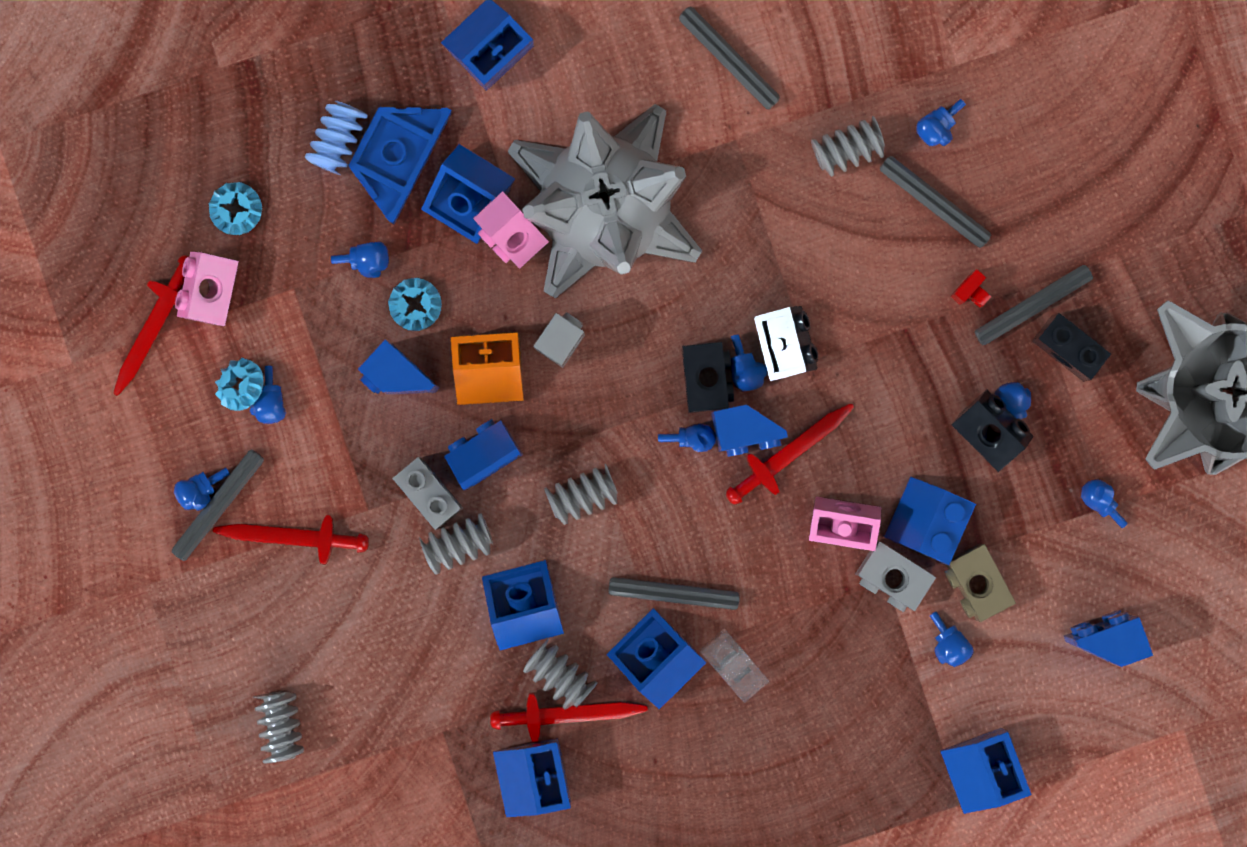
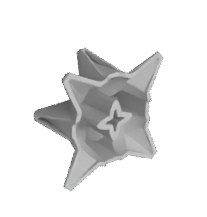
(596, 232)
(1191, 389)

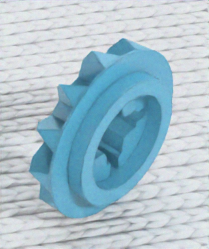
(244, 220)
(430, 300)
(249, 388)

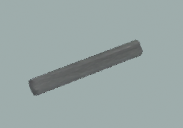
(729, 57)
(935, 201)
(1033, 305)
(217, 505)
(674, 593)

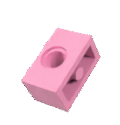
(509, 229)
(220, 275)
(845, 523)

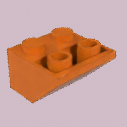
(487, 368)

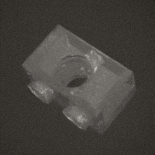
(734, 665)

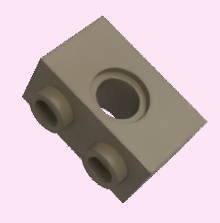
(993, 597)

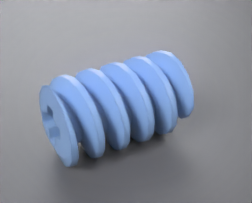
(335, 136)

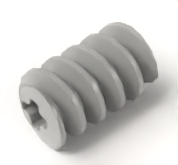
(849, 146)
(582, 495)
(457, 544)
(559, 675)
(279, 726)

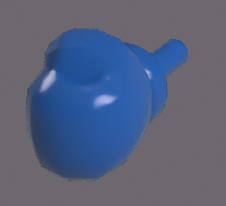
(936, 125)
(367, 258)
(746, 372)
(1015, 398)
(269, 405)
(697, 436)
(196, 490)
(1099, 497)
(952, 645)

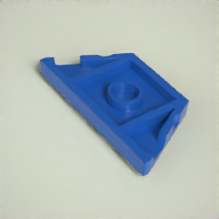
(396, 153)

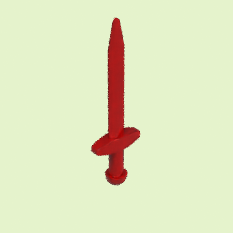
(151, 328)
(764, 472)
(323, 539)
(535, 717)

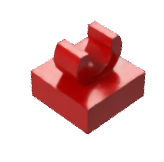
(971, 289)

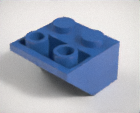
(488, 43)
(742, 427)
(1116, 639)
(985, 772)
(532, 779)

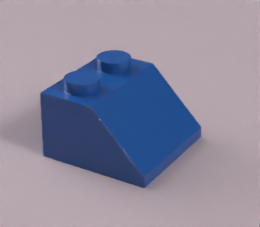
(463, 190)
(394, 373)
(483, 454)
(929, 520)
(522, 605)
(656, 659)

